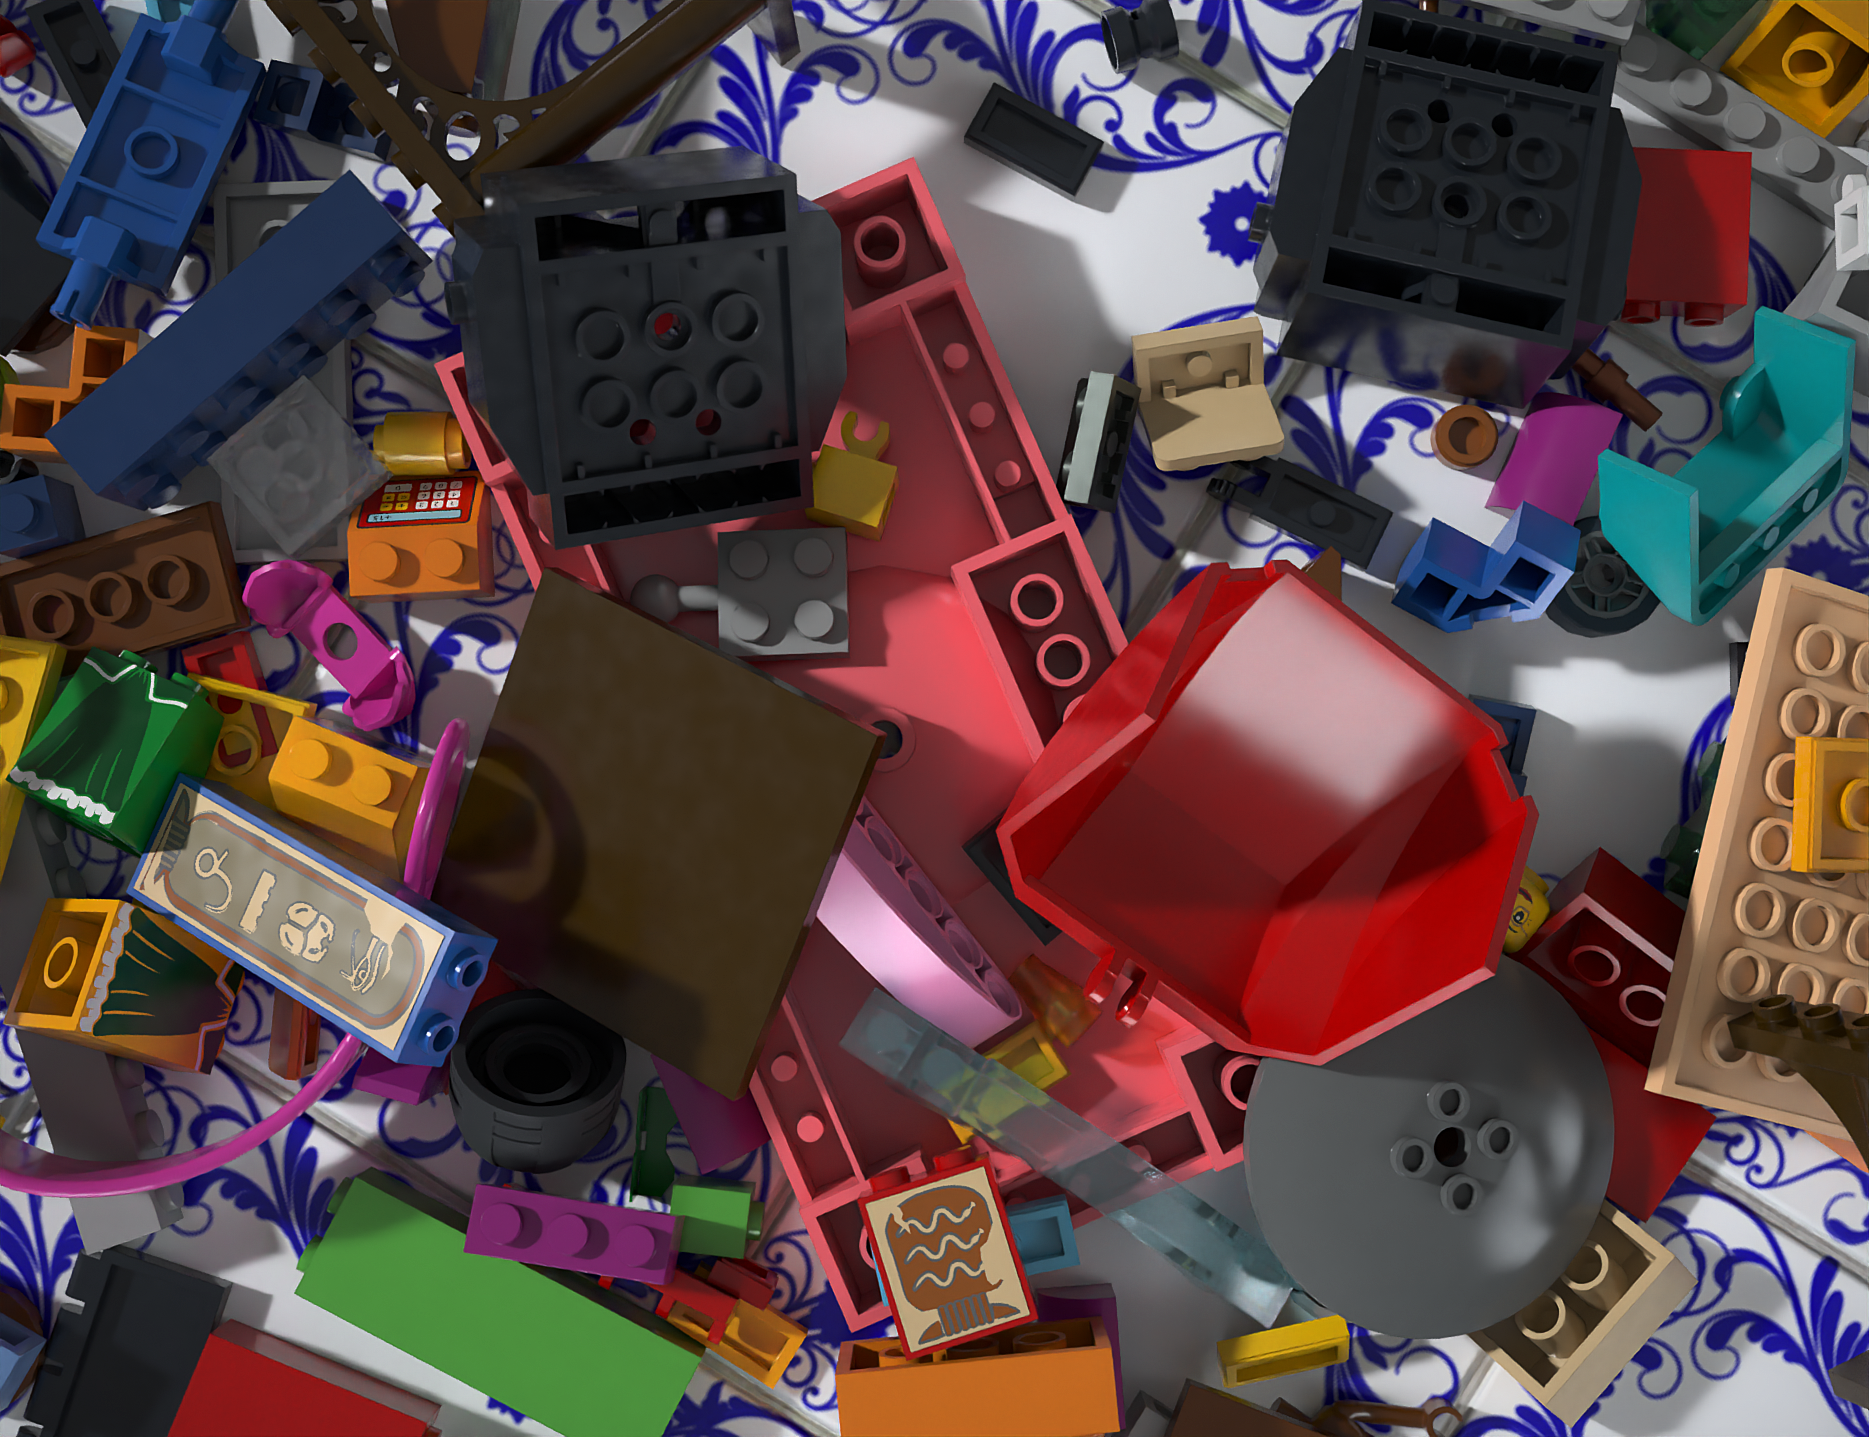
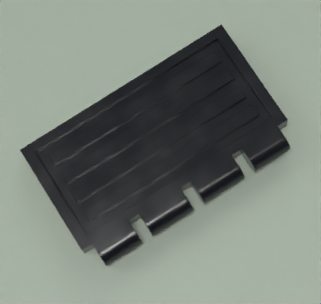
(126, 1348)

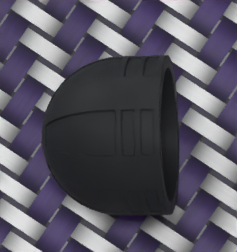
(534, 1081)

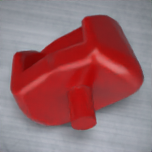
(15, 48)

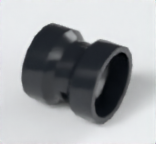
(1139, 34)

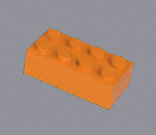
(1007, 1384)

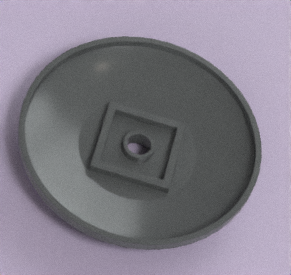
(1420, 1244)

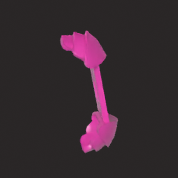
(304, 601)

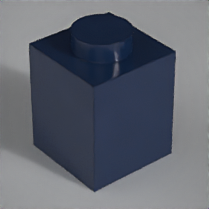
(38, 516)

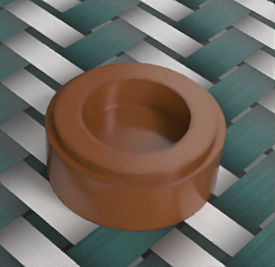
(1464, 437)

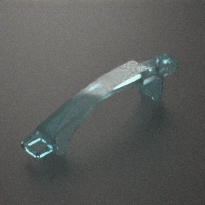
(1070, 1151)

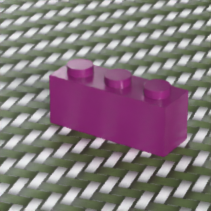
(574, 1234)

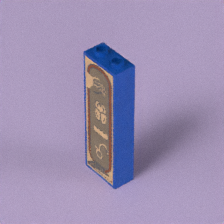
(313, 920)

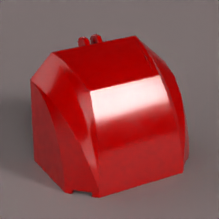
(1273, 823)

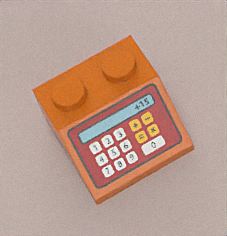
(423, 540)

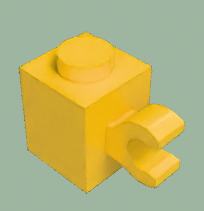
(852, 484)

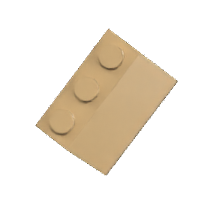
(1591, 1317)

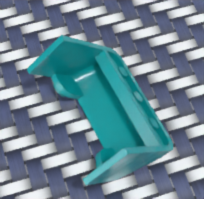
(1752, 485)

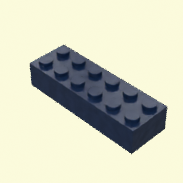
(240, 347)

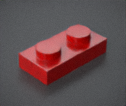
(236, 661)

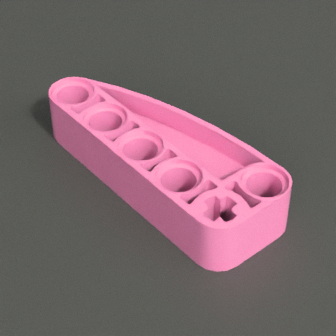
(911, 937)

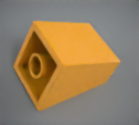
(1806, 59)

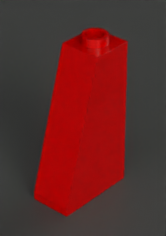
(273, 1388)

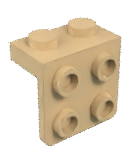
(1205, 394)

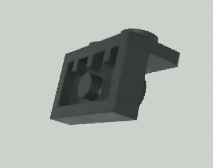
(1097, 441)

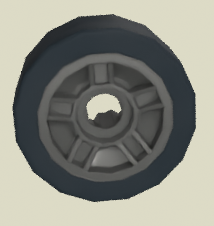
(1603, 611)

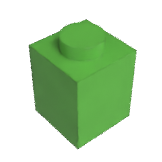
(717, 1215)

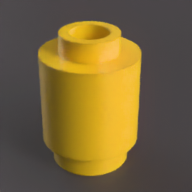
(421, 443)

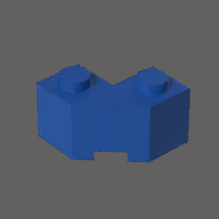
(1461, 581)

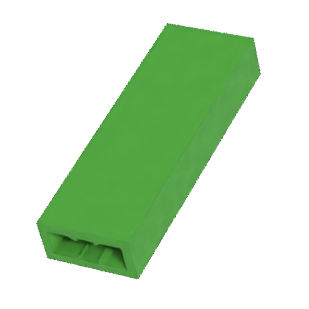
(497, 1324)

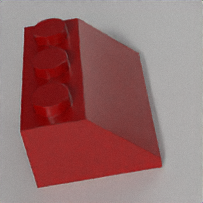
(1609, 951)

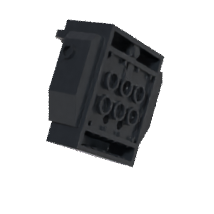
(1468, 119)
(569, 355)

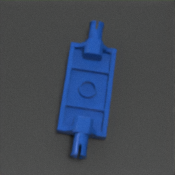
(150, 157)

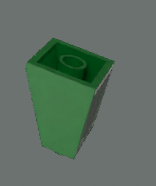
(117, 748)

